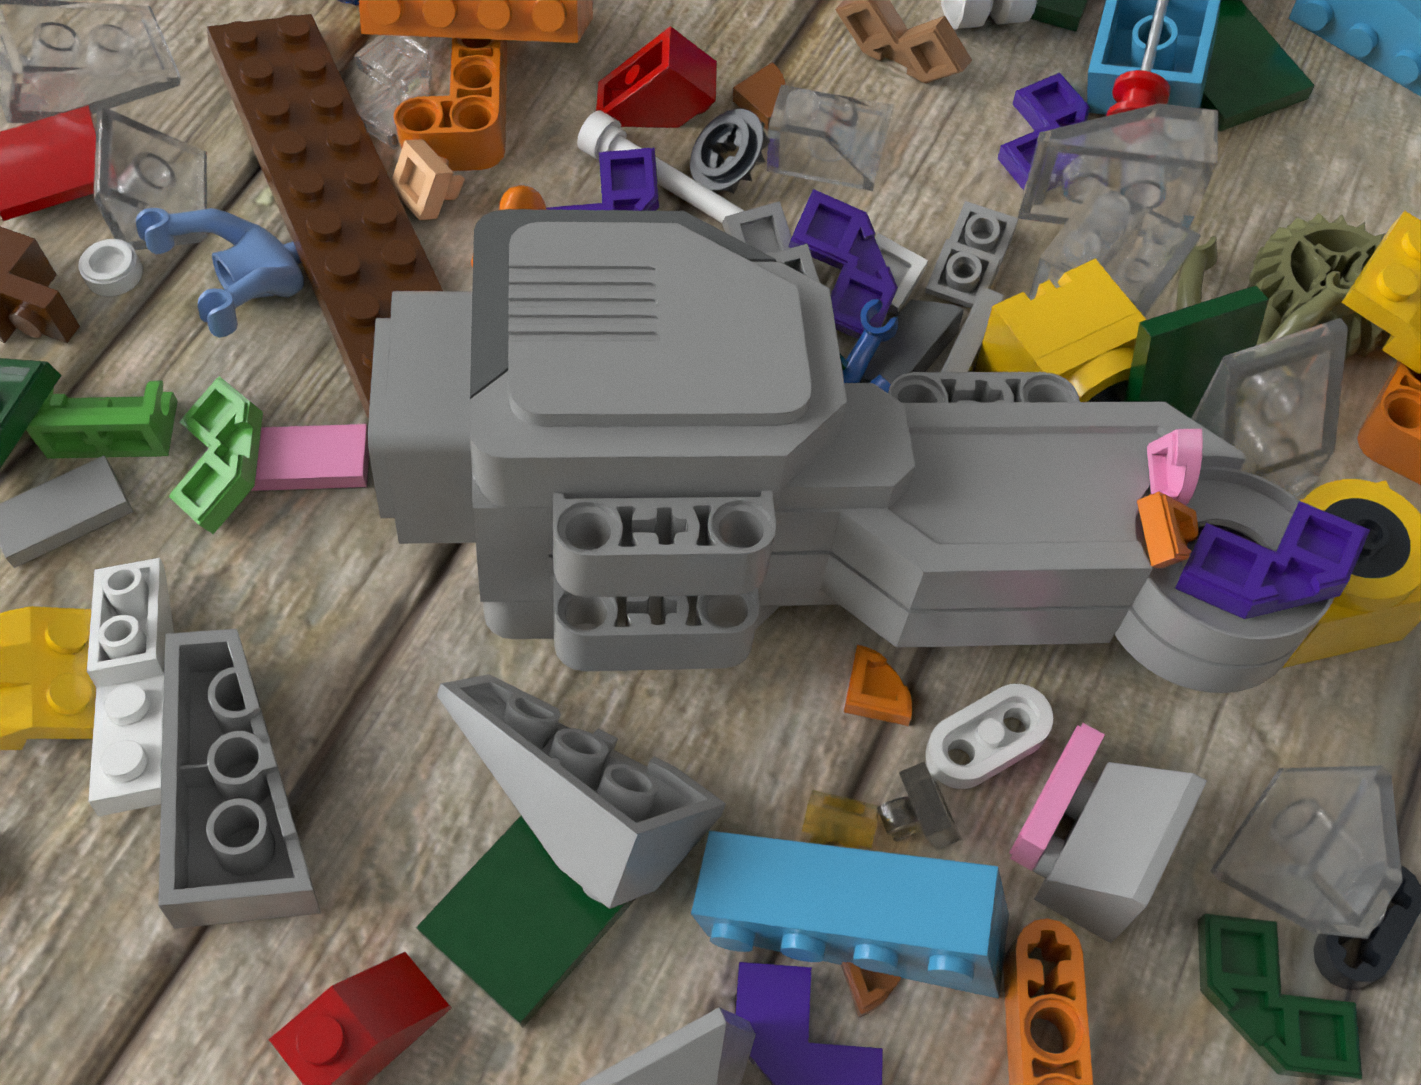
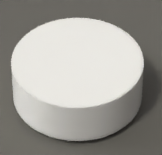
(110, 267)

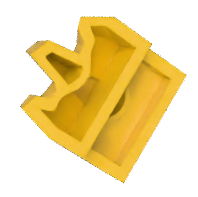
(1391, 290)
(45, 675)

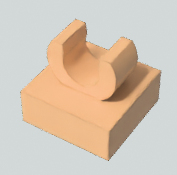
(424, 180)

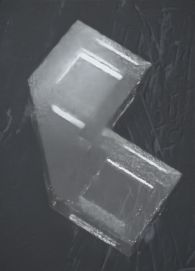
(403, 71)

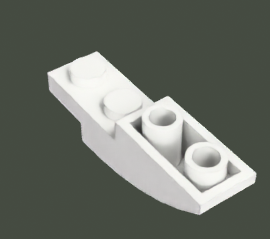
(128, 670)

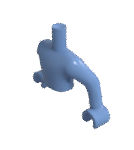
(248, 270)

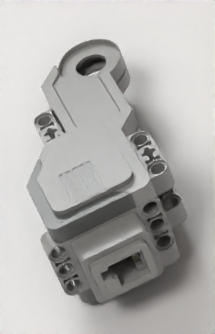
(672, 455)

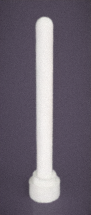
(605, 134)

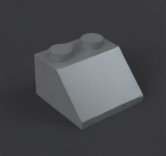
(1116, 845)

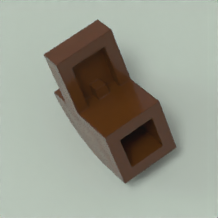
(25, 293)

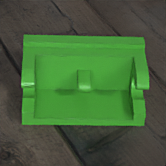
(106, 425)

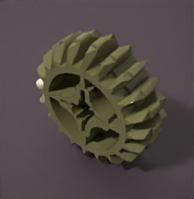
(1296, 266)

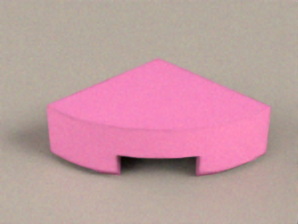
(1176, 463)

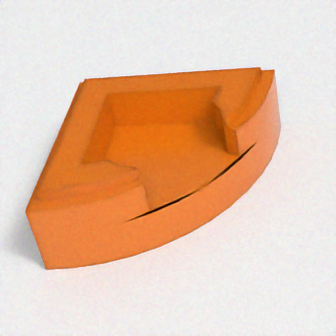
(1167, 528)
(877, 689)

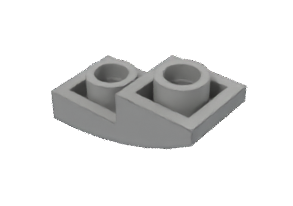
(972, 254)

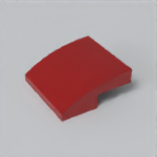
(47, 162)

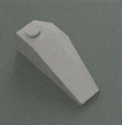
(592, 808)

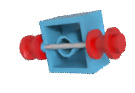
(1151, 54)

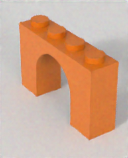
(478, 19)

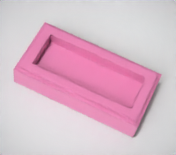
(312, 457)
(1056, 796)

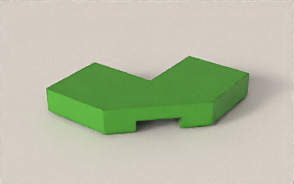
(227, 470)

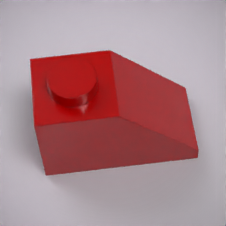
(660, 84)
(360, 1024)

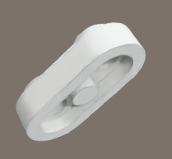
(986, 739)

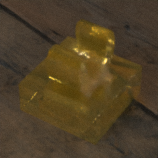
(840, 820)

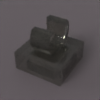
(920, 810)

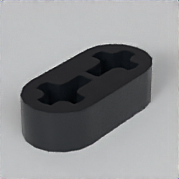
(1381, 946)

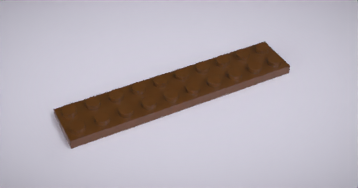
(323, 178)

